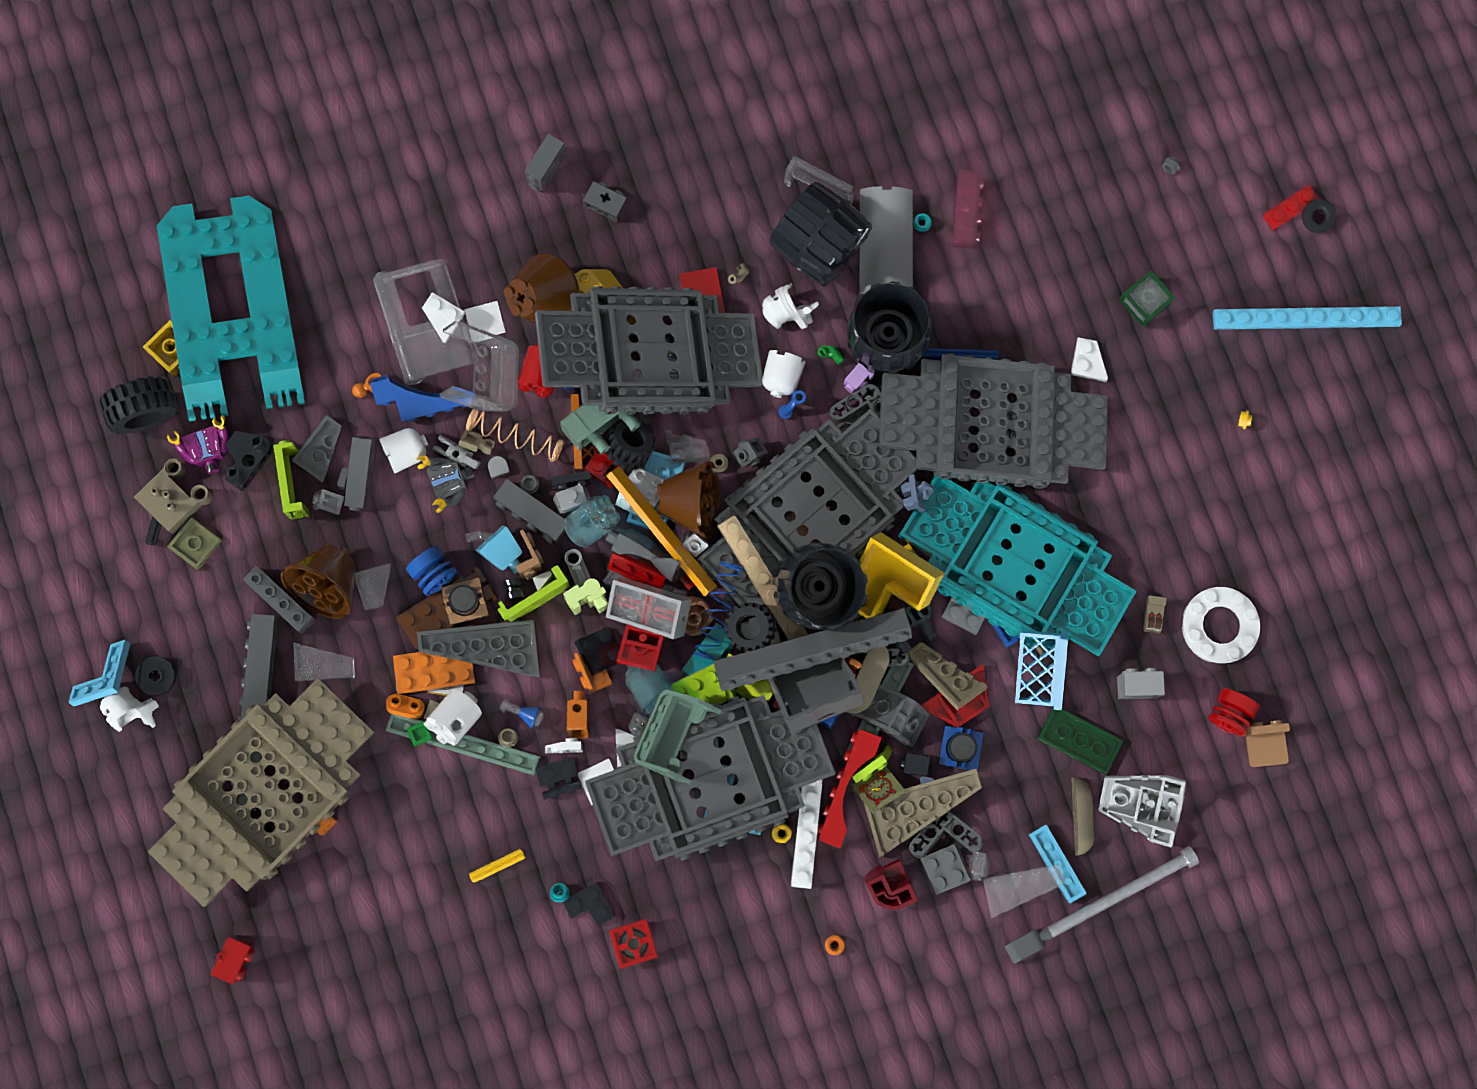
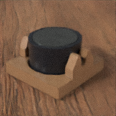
(464, 600)

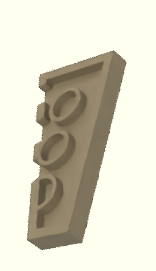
(952, 682)

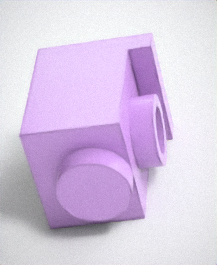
(857, 378)

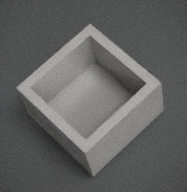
(1140, 685)

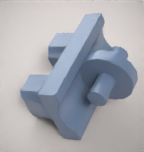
(918, 493)

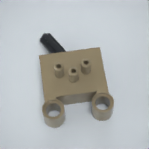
(168, 502)

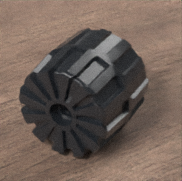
(820, 233)
(894, 311)
(840, 591)

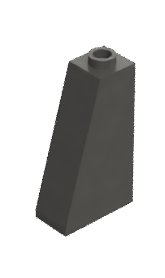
(360, 471)

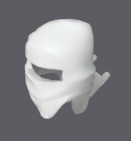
(782, 309)
(123, 708)

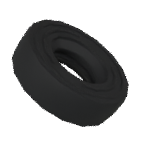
(1307, 215)

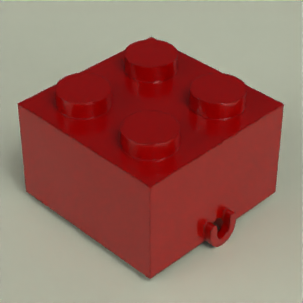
(233, 959)

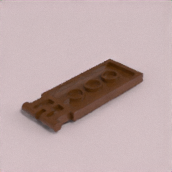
(431, 612)

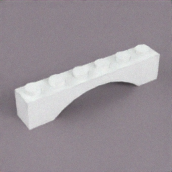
(806, 836)

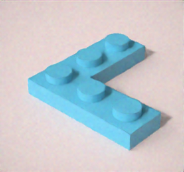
(110, 680)

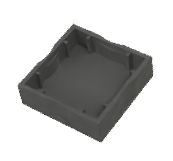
(816, 693)

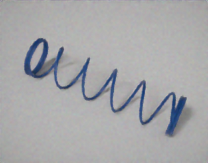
(739, 569)

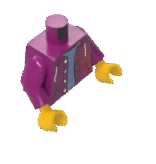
(203, 446)

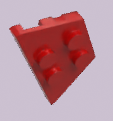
(943, 709)

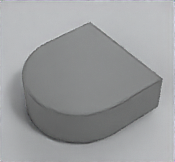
(498, 467)

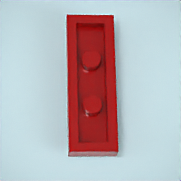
(1289, 208)
(636, 570)

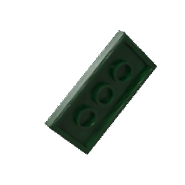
(1080, 740)

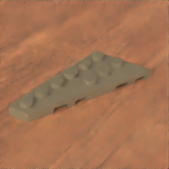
(919, 808)

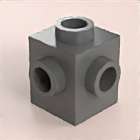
(750, 452)

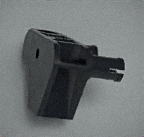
(244, 450)
(921, 620)

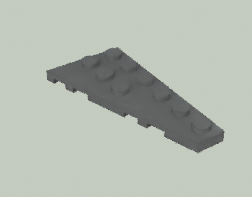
(497, 646)

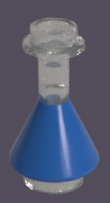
(531, 715)

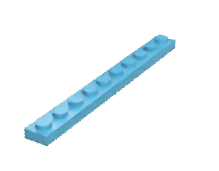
(1307, 318)

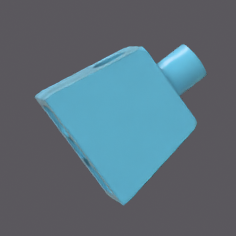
(501, 549)

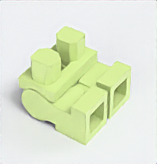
(588, 593)

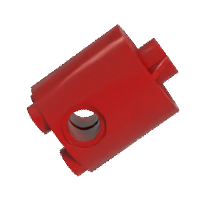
(531, 374)

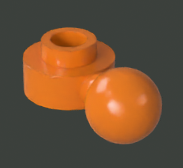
(360, 390)

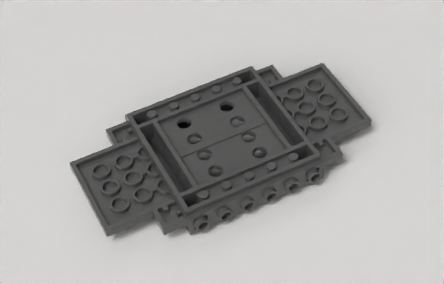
(594, 352)
(1051, 423)
(852, 474)
(770, 764)

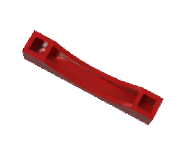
(834, 827)

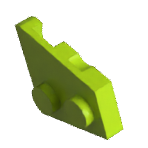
(876, 762)

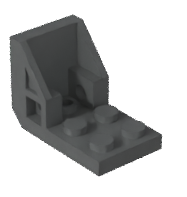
(895, 715)

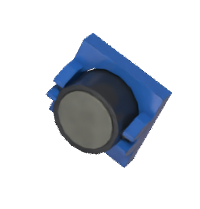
(961, 748)

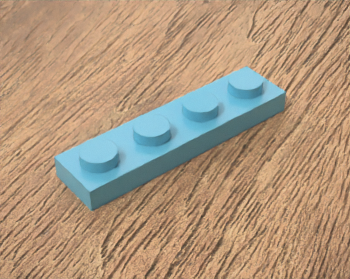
(1053, 855)

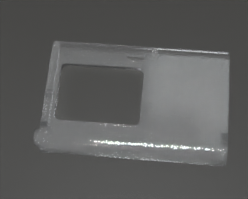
(420, 346)

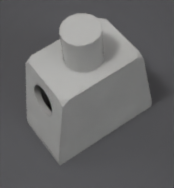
(570, 499)

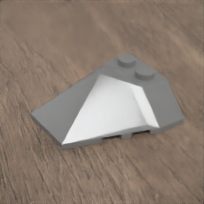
(1145, 804)

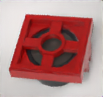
(633, 943)

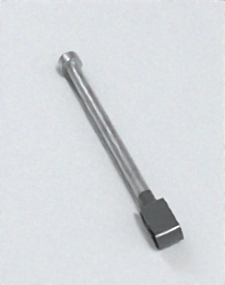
(1034, 941)

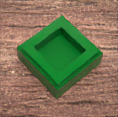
(419, 734)

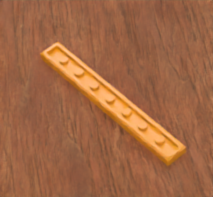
(661, 531)

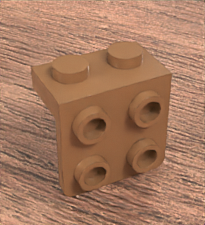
(530, 567)
(1267, 744)

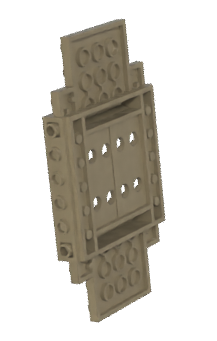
(217, 836)

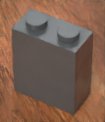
(545, 163)

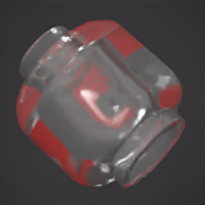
(978, 865)

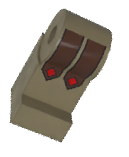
(1154, 614)

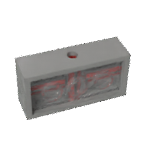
(648, 608)

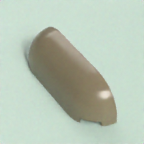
(871, 675)
(1082, 816)

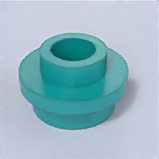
(922, 217)
(559, 888)

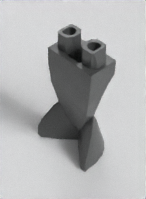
(638, 544)

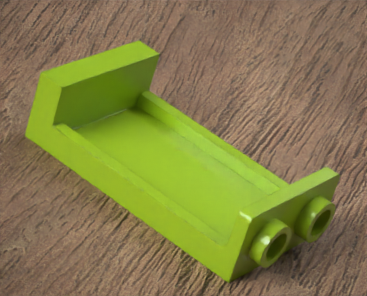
(290, 507)
(536, 599)

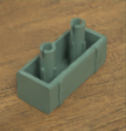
(588, 424)

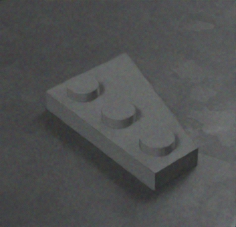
(319, 449)

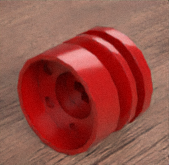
(1234, 709)

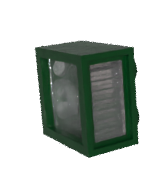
(1147, 298)

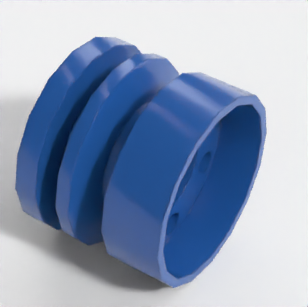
(429, 568)

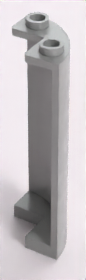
(889, 247)

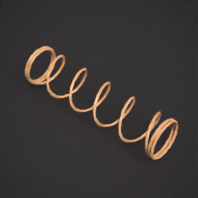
(471, 424)

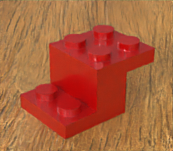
(640, 648)

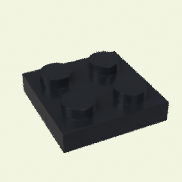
(598, 650)

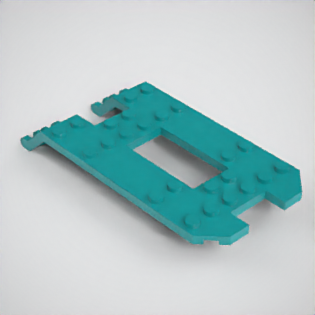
(205, 343)

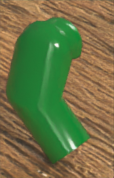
(828, 351)

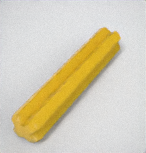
(497, 865)

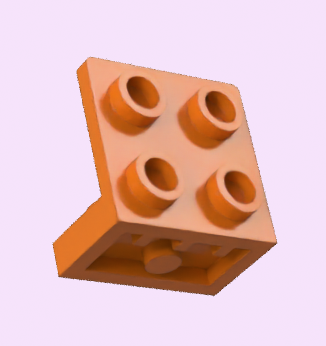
(588, 681)

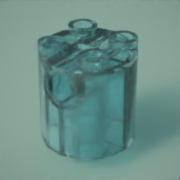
(591, 521)
(647, 687)

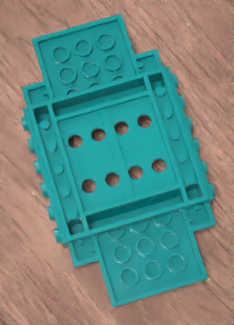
(1069, 594)

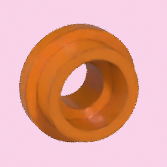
(839, 940)

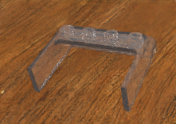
(494, 370)

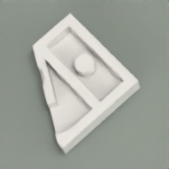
(1088, 361)
(570, 745)

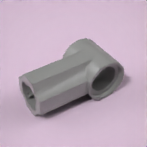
(578, 570)

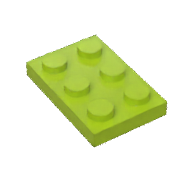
(703, 685)

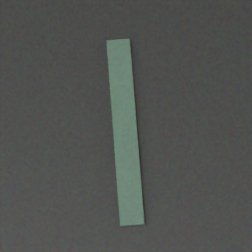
(473, 747)

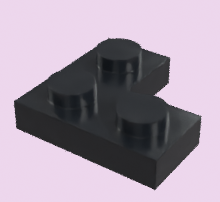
(592, 899)

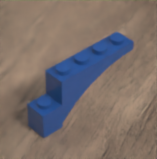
(410, 401)

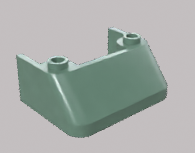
(667, 731)

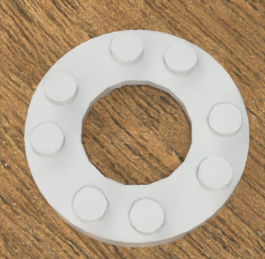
(1205, 647)

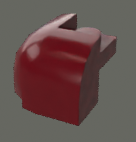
(890, 886)

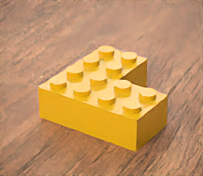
(897, 572)

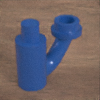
(797, 397)

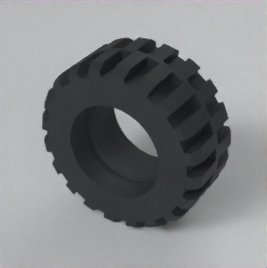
(138, 405)

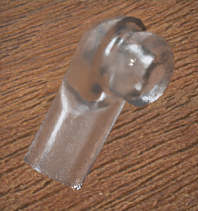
(477, 535)

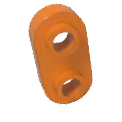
(404, 707)

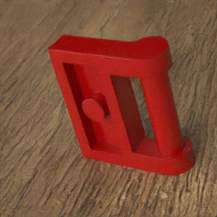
(598, 466)

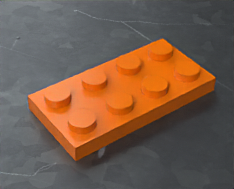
(428, 672)

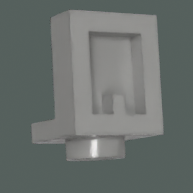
(327, 501)
(694, 543)

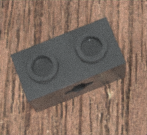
(610, 209)

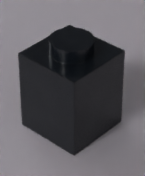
(915, 765)

